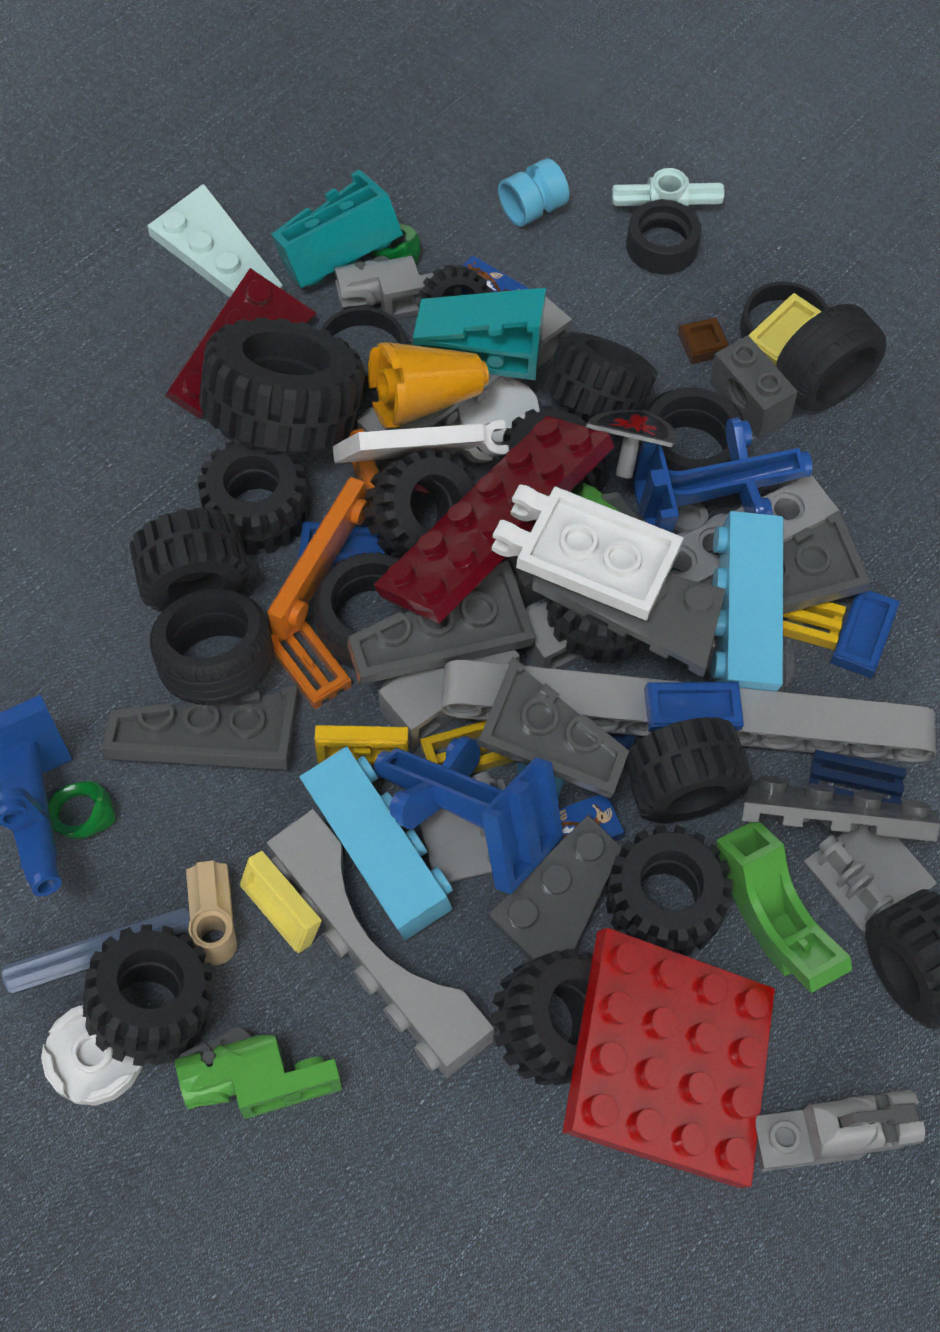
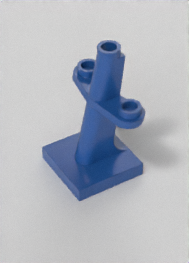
(663, 490)
(27, 750)
(518, 822)

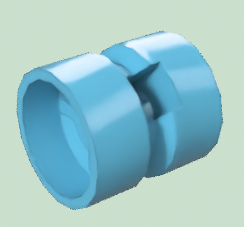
(531, 191)

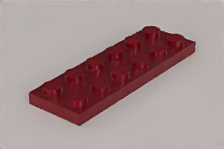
(459, 546)

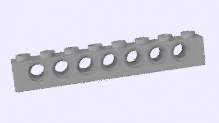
(799, 501)

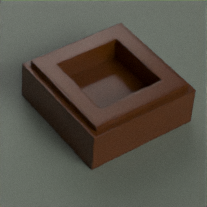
(702, 339)

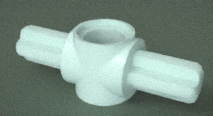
(668, 185)

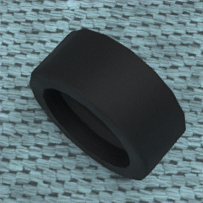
(666, 215)

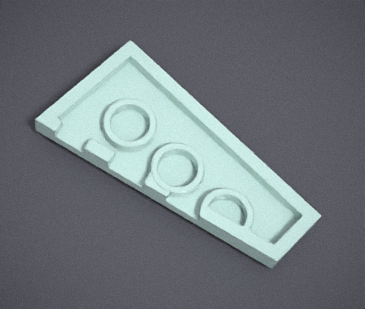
(208, 241)

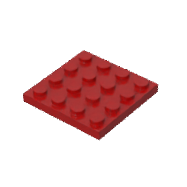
(670, 1060)

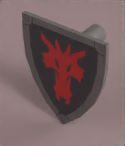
(634, 427)

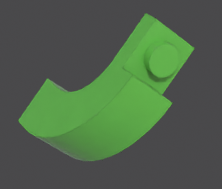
(775, 910)

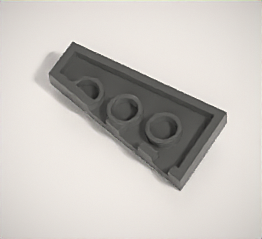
(839, 812)

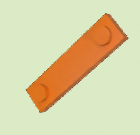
(292, 601)

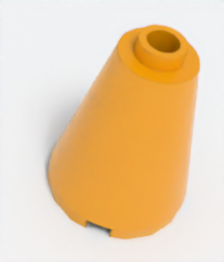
(421, 380)

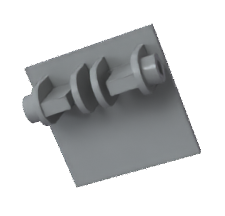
(457, 844)
(867, 872)

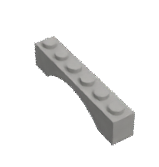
(437, 1016)

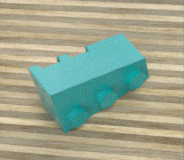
(337, 231)
(496, 326)

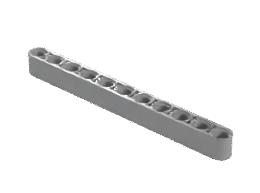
(769, 717)

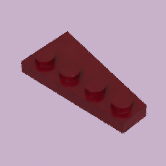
(251, 299)

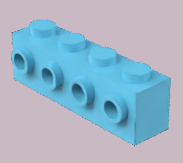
(752, 604)
(377, 843)

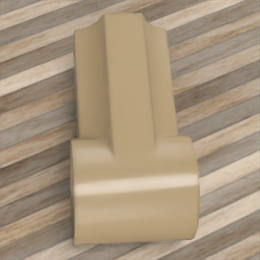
(211, 910)

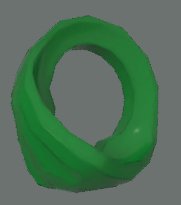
(410, 247)
(100, 819)

